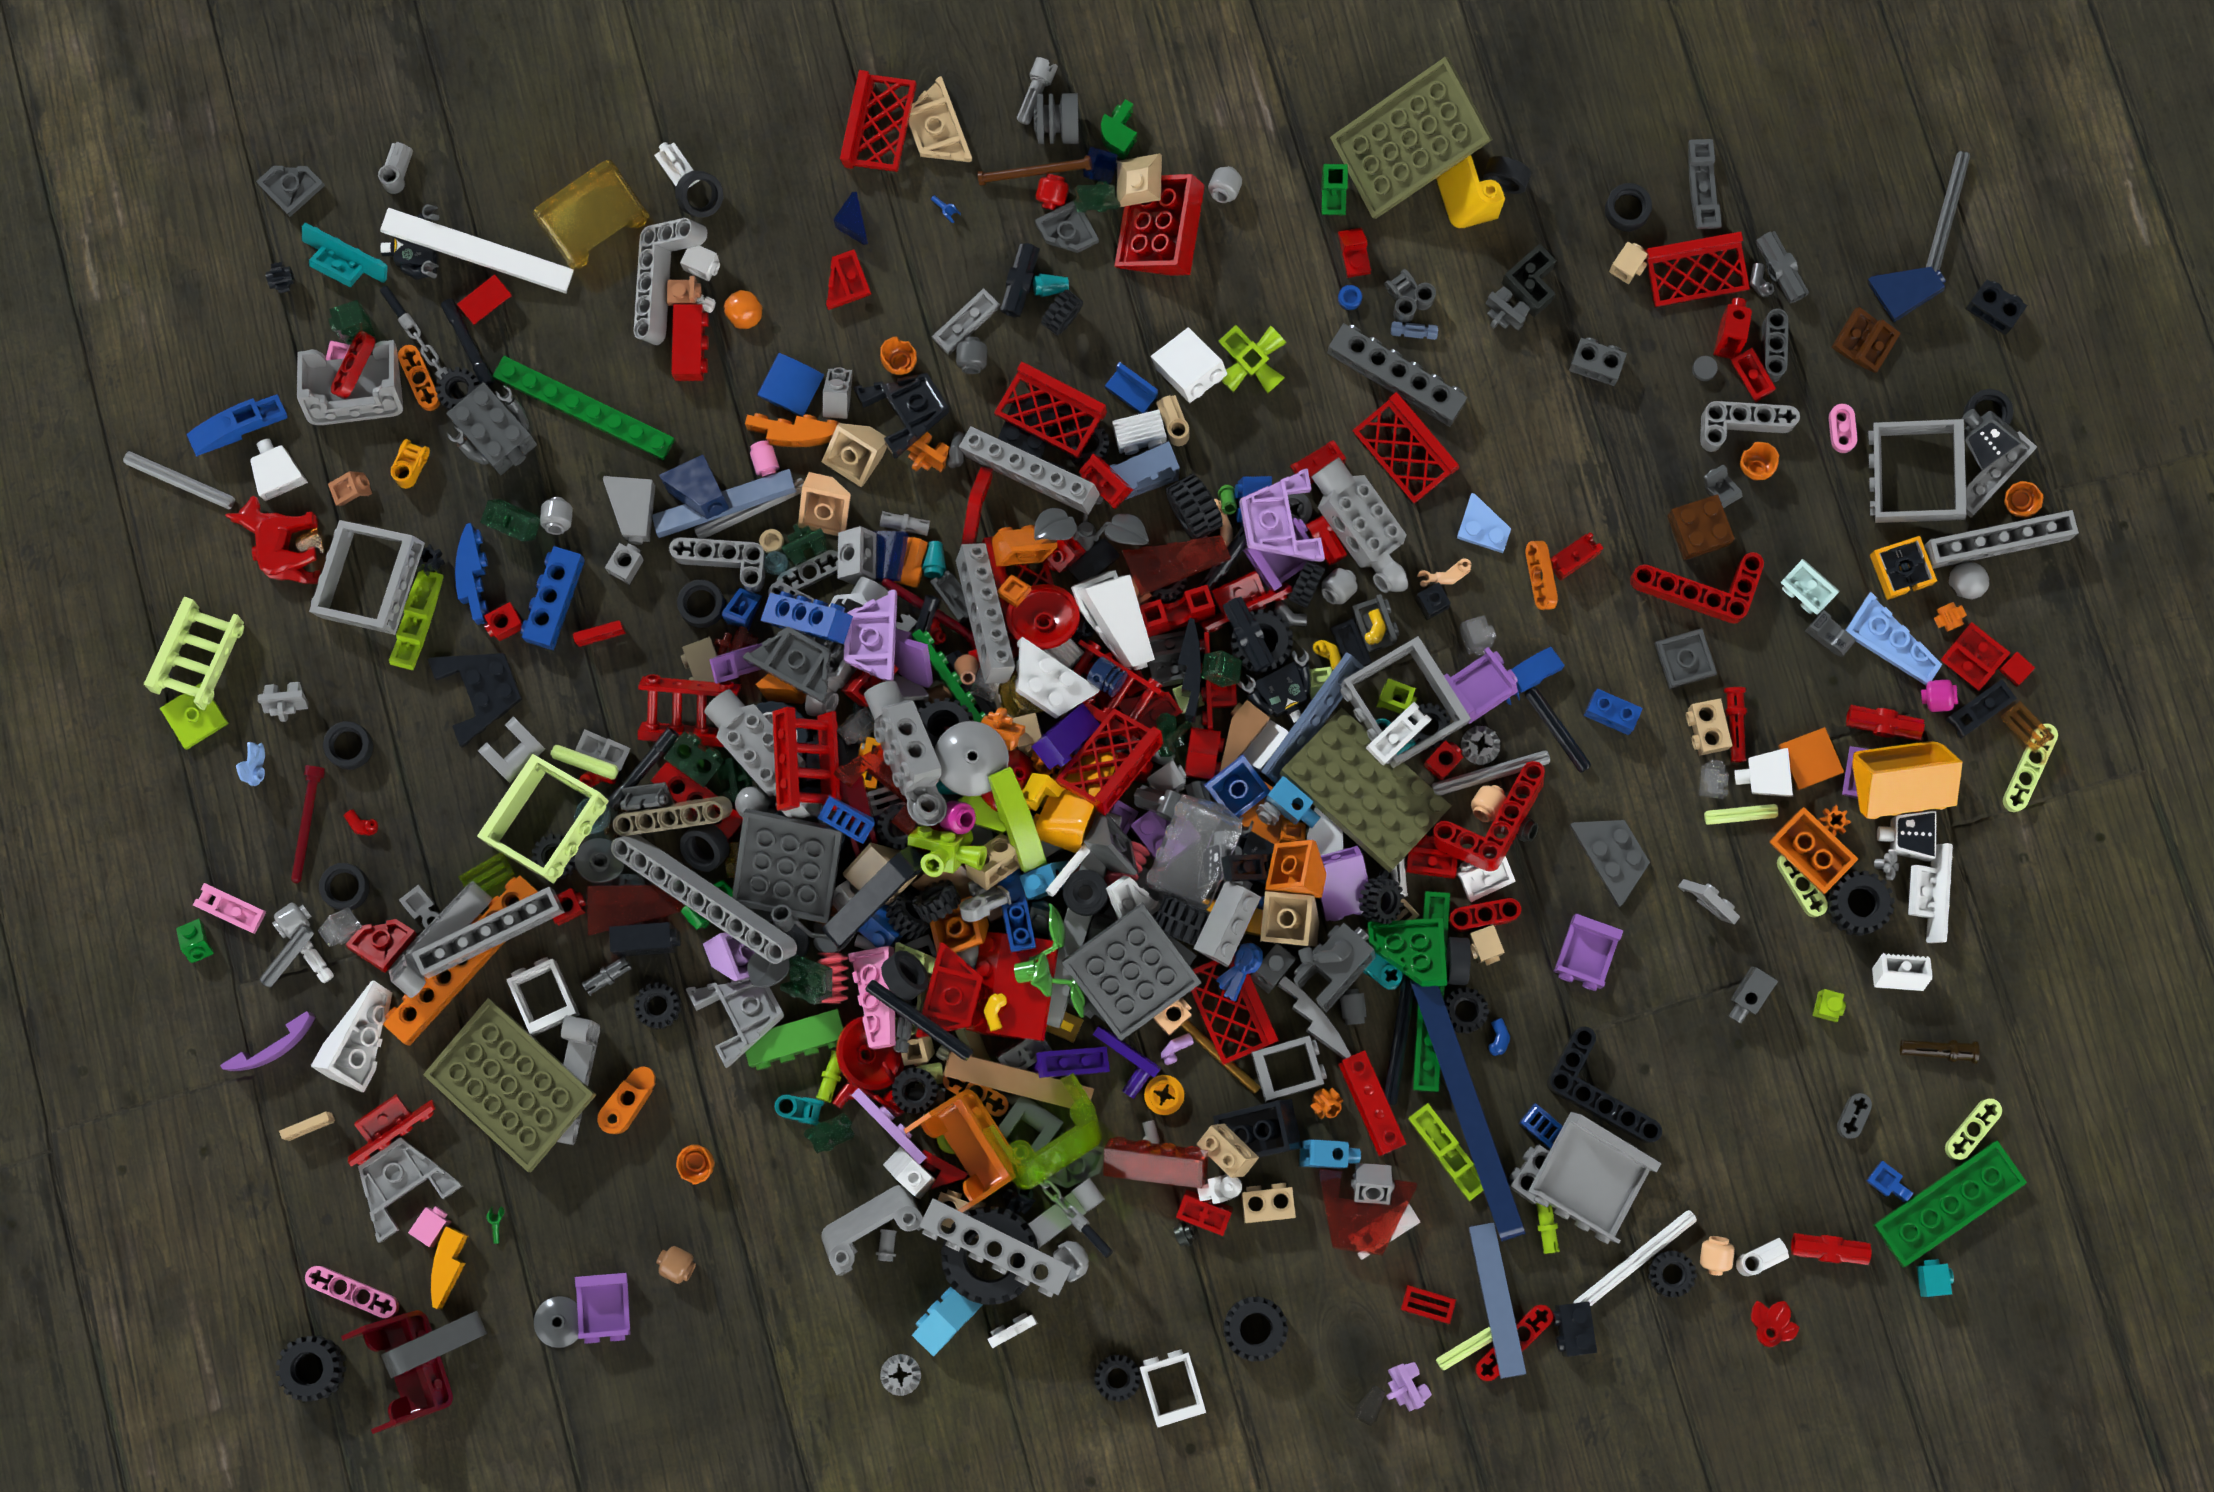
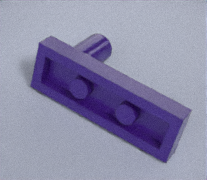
(1071, 1061)
(1145, 1066)

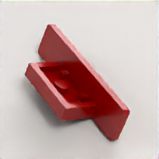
(1252, 592)
(1215, 695)
(385, 1123)

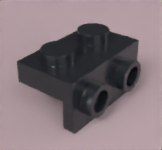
(1574, 1329)

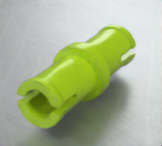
(830, 1079)
(1547, 1228)

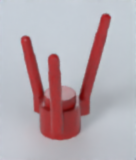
(887, 1101)

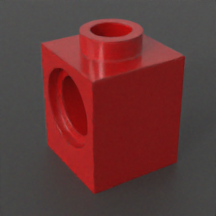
(513, 626)
(1436, 767)
(577, 910)

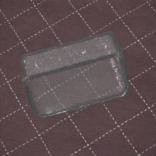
(1191, 852)

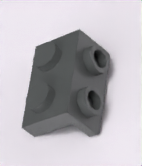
(1364, 623)

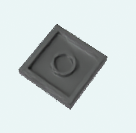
(1685, 658)

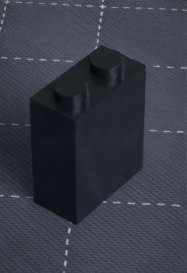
(644, 939)

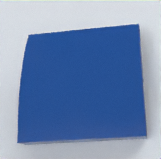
(790, 384)

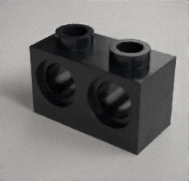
(1993, 312)

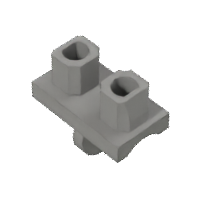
(283, 702)

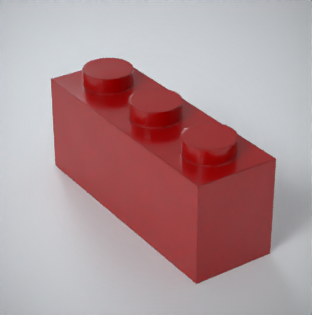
(689, 342)

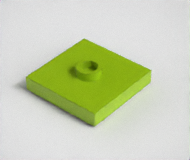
(190, 721)

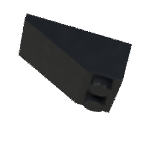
(1265, 1127)

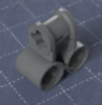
(1406, 292)

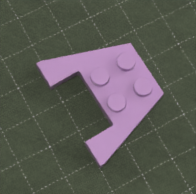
(1270, 523)

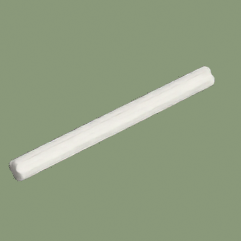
(1638, 1258)

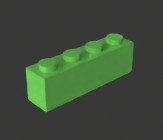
(796, 1038)

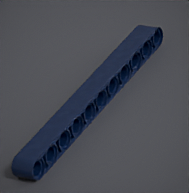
(1469, 1111)

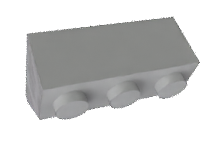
(1227, 923)

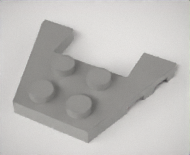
(749, 1008)
(393, 1175)

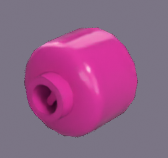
(1940, 695)
(959, 817)

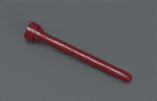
(939, 616)
(313, 776)

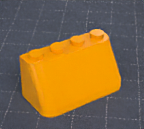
(1906, 779)
(1068, 817)

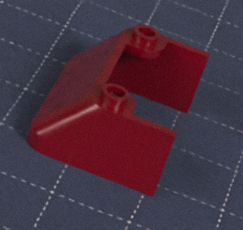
(421, 1388)

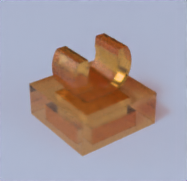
(310, 539)

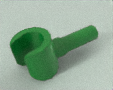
(494, 1220)

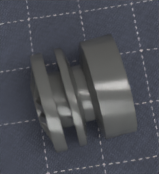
(1057, 118)

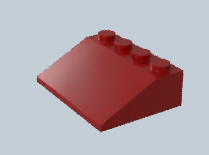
(1162, 233)
(1026, 1005)

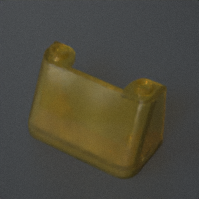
(589, 213)

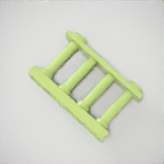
(179, 635)

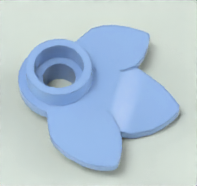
(252, 770)

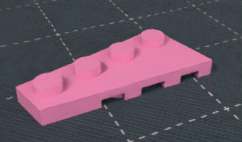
(878, 1018)

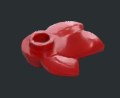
(1774, 1319)

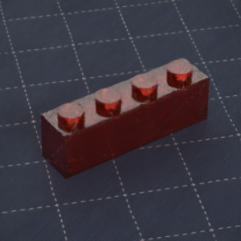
(1155, 1162)

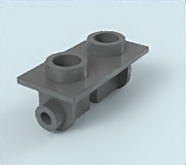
(646, 796)

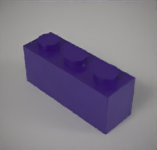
(1066, 737)

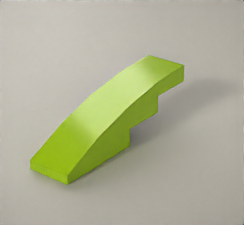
(416, 620)
(1017, 819)
(1447, 1151)

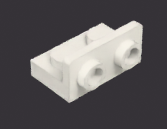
(1480, 882)

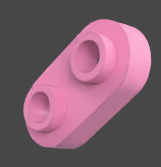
(1843, 429)

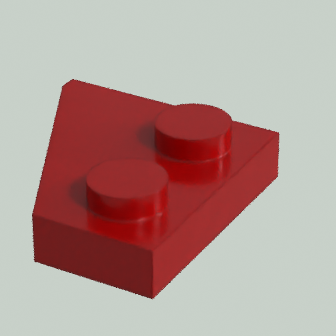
(846, 280)
(1155, 707)
(1430, 861)

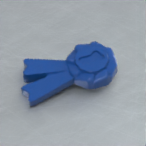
(1247, 960)

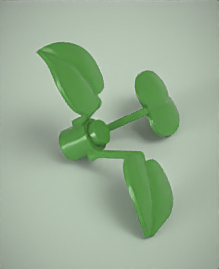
(1039, 971)

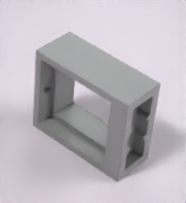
(1263, 1074)

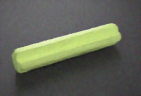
(584, 762)
(1741, 814)
(1464, 1349)

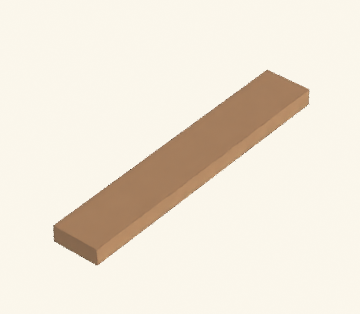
(1010, 1080)

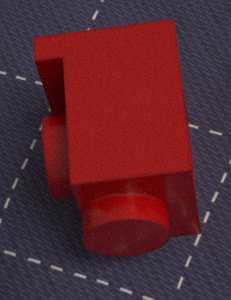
(1065, 555)

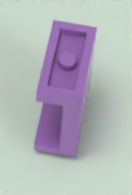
(1275, 567)
(1483, 684)
(1343, 883)
(1587, 952)
(603, 1307)

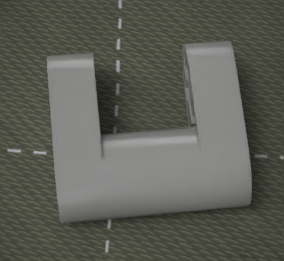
(518, 757)

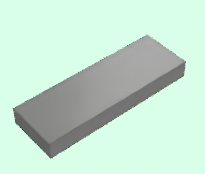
(966, 321)

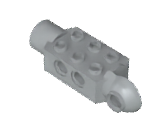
(1362, 523)
(839, 670)
(750, 741)
(907, 752)

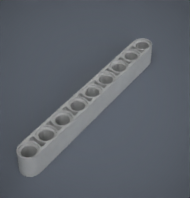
(704, 898)
(1076, 934)

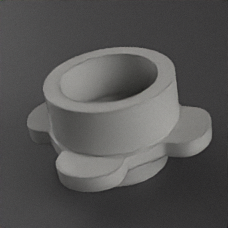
(1268, 813)

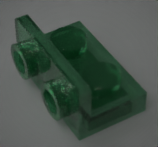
(808, 980)

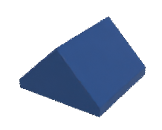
(1238, 787)

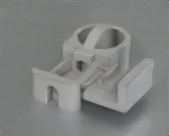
(984, 901)

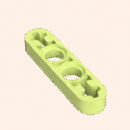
(2035, 771)

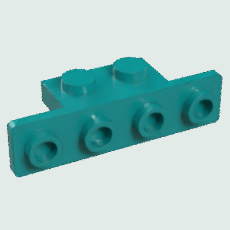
(340, 259)

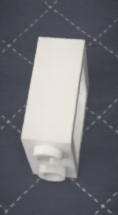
(553, 1019)
(1180, 1414)

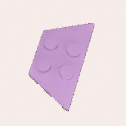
(872, 637)
(885, 1119)

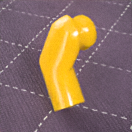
(1378, 629)
(1328, 651)
(992, 1008)

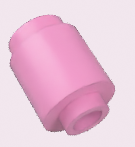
(764, 458)

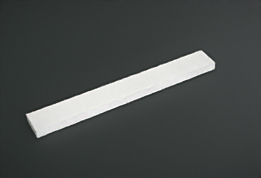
(477, 250)

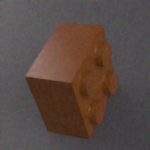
(1700, 527)

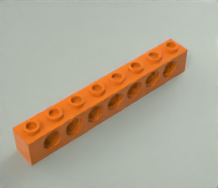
(396, 1018)

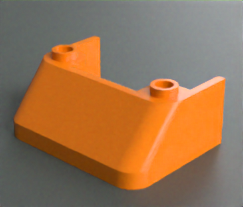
(962, 1124)

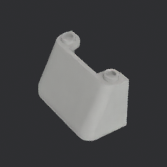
(373, 397)
(841, 1234)

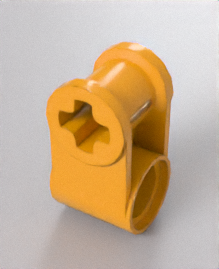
(410, 459)

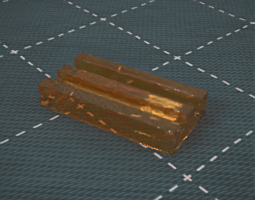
(2041, 742)

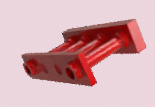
(1100, 715)
(653, 729)
(786, 758)
(1371, 1103)

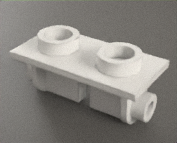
(673, 162)

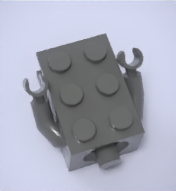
(492, 429)
(1338, 961)

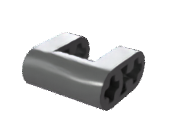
(1034, 1116)

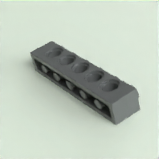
(1382, 374)

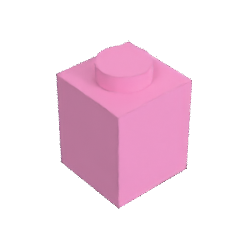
(430, 1226)

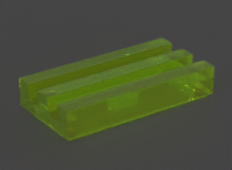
(505, 864)

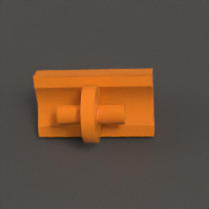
(925, 456)
(1005, 727)

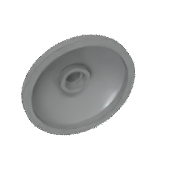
(960, 773)

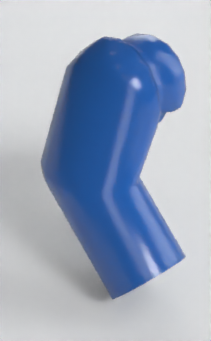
(1502, 1038)

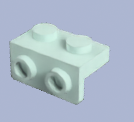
(1809, 587)

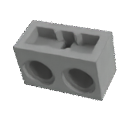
(1528, 1169)

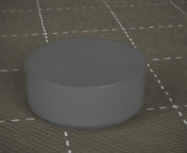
(1704, 368)

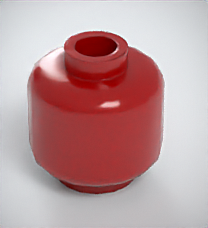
(1052, 191)

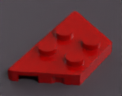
(951, 992)

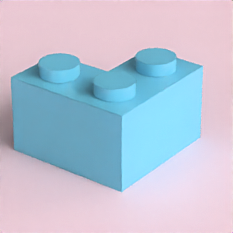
(944, 1320)

